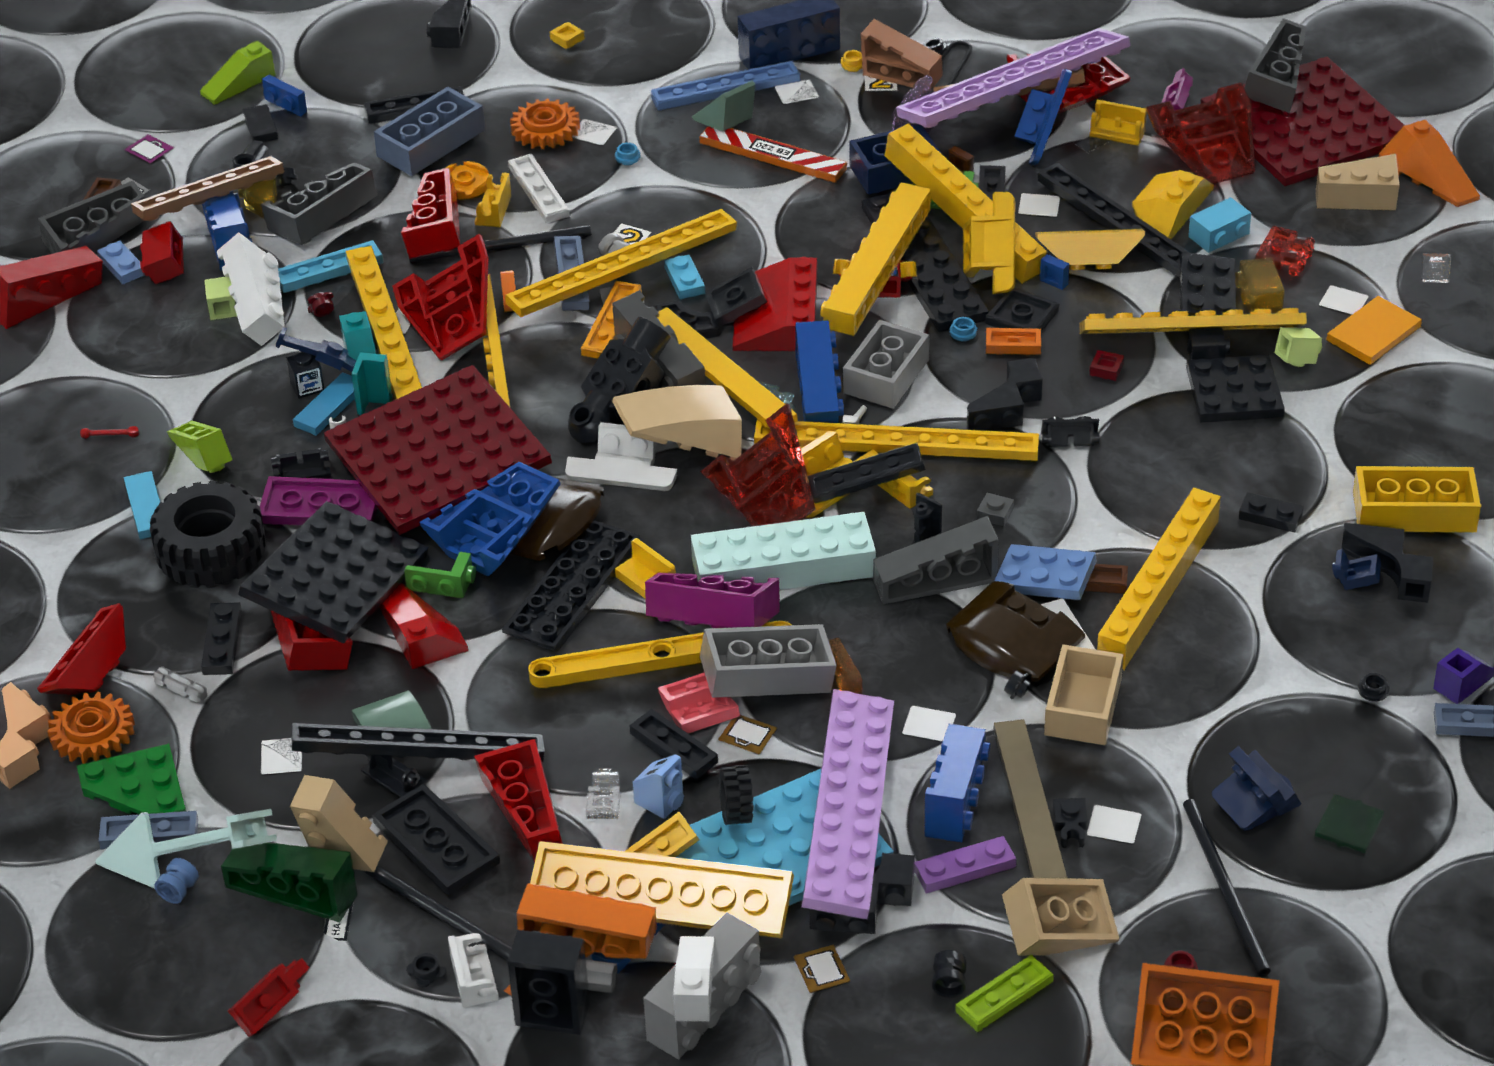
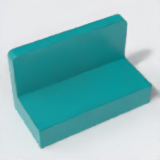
(371, 380)

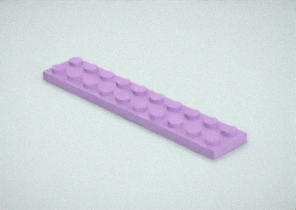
(1012, 77)
(848, 805)

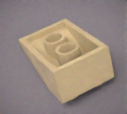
(1059, 915)

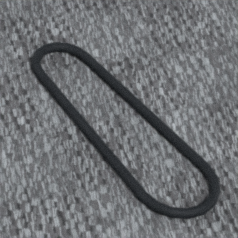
(963, 60)

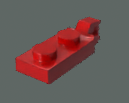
(268, 996)

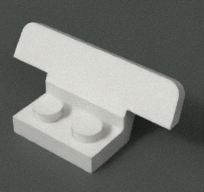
(621, 462)

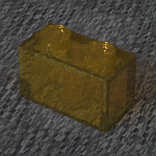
(1260, 285)

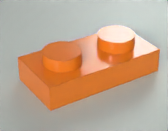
(1013, 341)

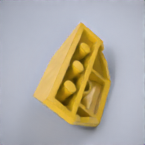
(1171, 200)
(1091, 246)

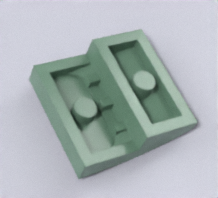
(395, 711)

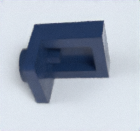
(1356, 572)

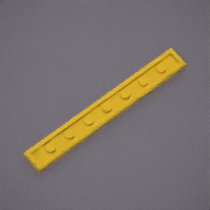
(724, 371)

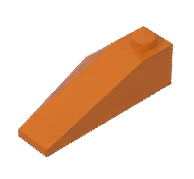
(1429, 161)

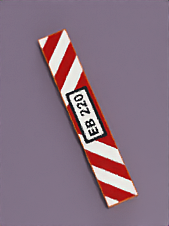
(775, 153)

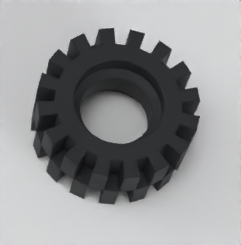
(736, 794)

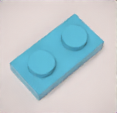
(684, 276)

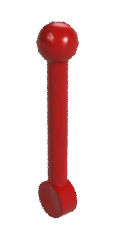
(132, 431)

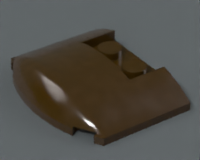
(563, 519)
(1012, 632)

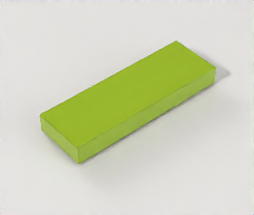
(1004, 993)

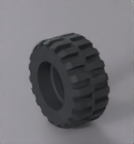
(213, 557)

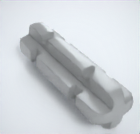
(180, 684)

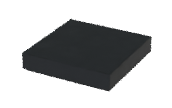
(1022, 310)

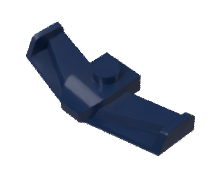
(325, 352)

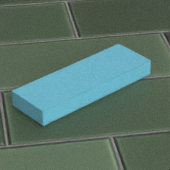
(143, 500)

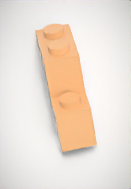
(25, 728)

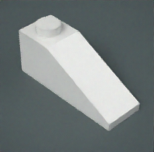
(693, 979)

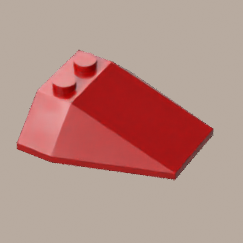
(451, 305)

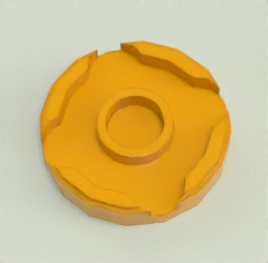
(469, 179)

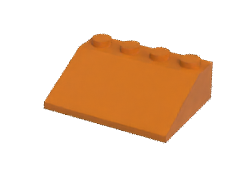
(1203, 1018)

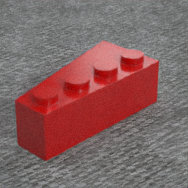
(434, 217)
(45, 281)

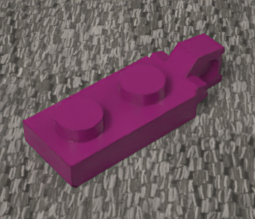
(1178, 90)

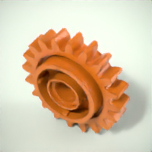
(545, 124)
(91, 727)

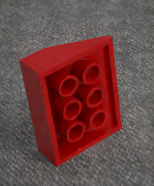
(790, 298)

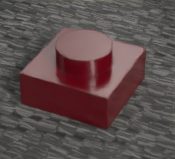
(1106, 365)

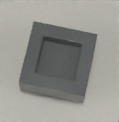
(996, 508)

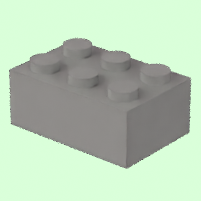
(886, 364)

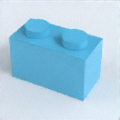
(1219, 224)

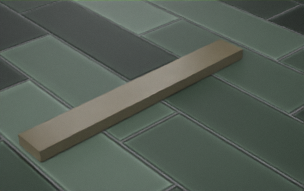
(1029, 800)

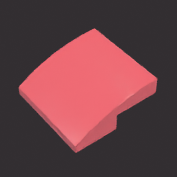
(693, 706)

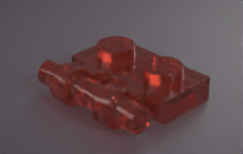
(1279, 245)

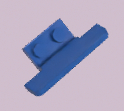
(1040, 116)

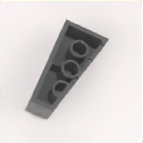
(320, 203)

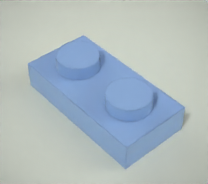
(120, 262)

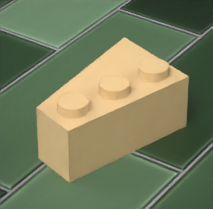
(1359, 184)
(331, 823)

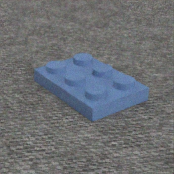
(1047, 571)

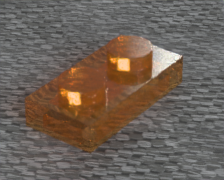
(846, 673)

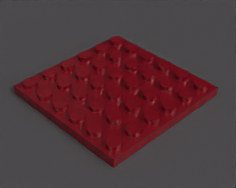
(1327, 124)
(434, 447)

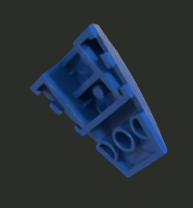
(493, 519)

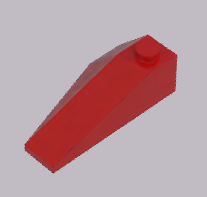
(420, 629)

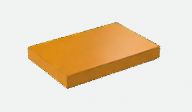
(1374, 330)

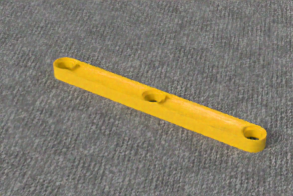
(620, 660)

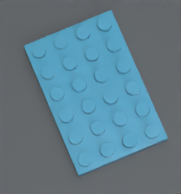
(774, 839)

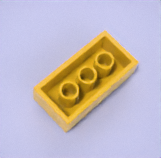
(1417, 498)

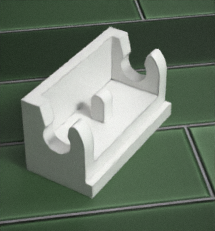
(472, 970)

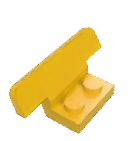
(991, 243)
(824, 455)

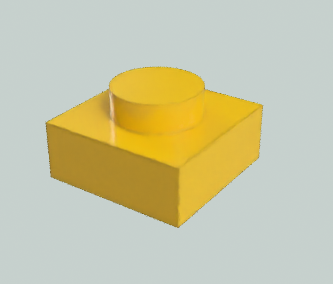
(567, 35)

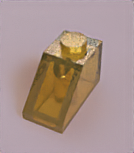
(258, 194)

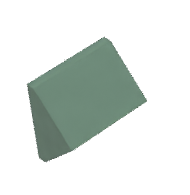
(728, 108)

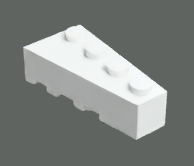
(253, 287)

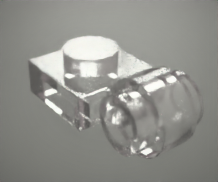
(604, 795)

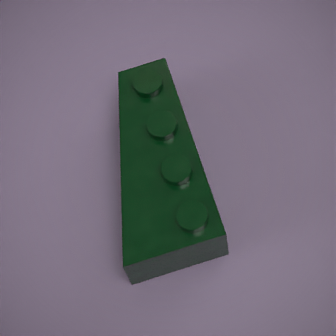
(294, 877)

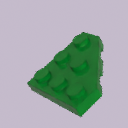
(135, 781)

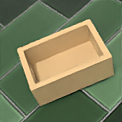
(1083, 694)

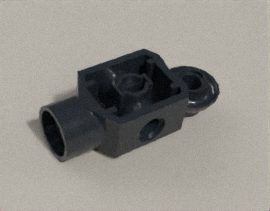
(621, 369)

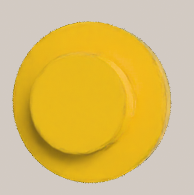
(852, 60)

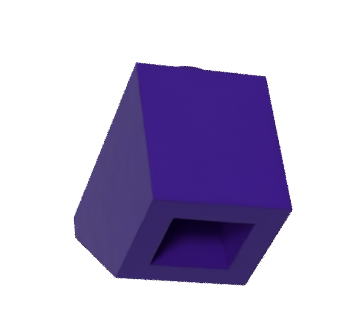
(1461, 675)

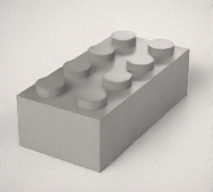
(767, 660)
(734, 969)

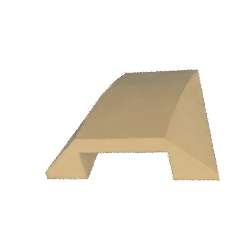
(685, 415)

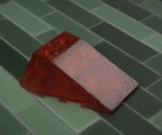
(1210, 136)

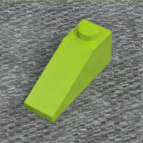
(240, 73)
(202, 445)

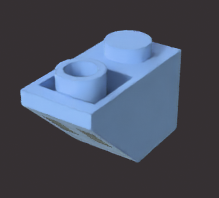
(660, 786)

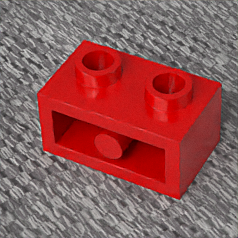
(162, 252)

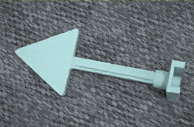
(136, 853)

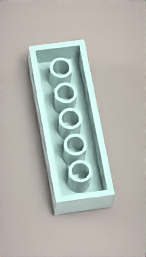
(793, 551)

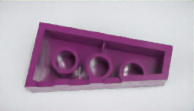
(712, 600)

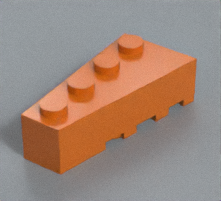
(605, 924)

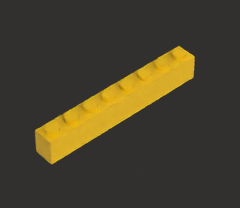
(955, 192)
(876, 258)
(1160, 575)

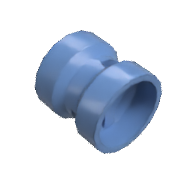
(175, 882)

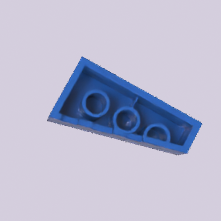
(224, 220)
(817, 373)
(955, 783)

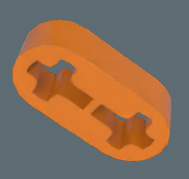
(508, 286)

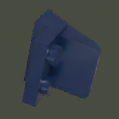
(1254, 791)

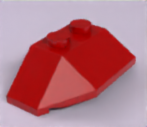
(90, 655)

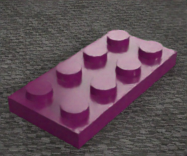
(297, 499)

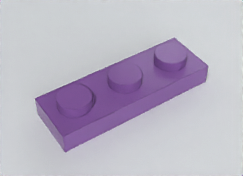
(965, 864)

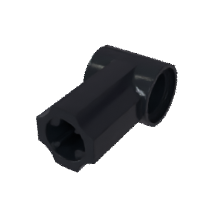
(252, 153)

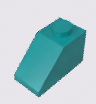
(356, 334)

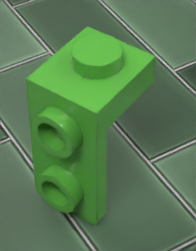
(441, 582)

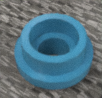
(627, 153)
(963, 329)

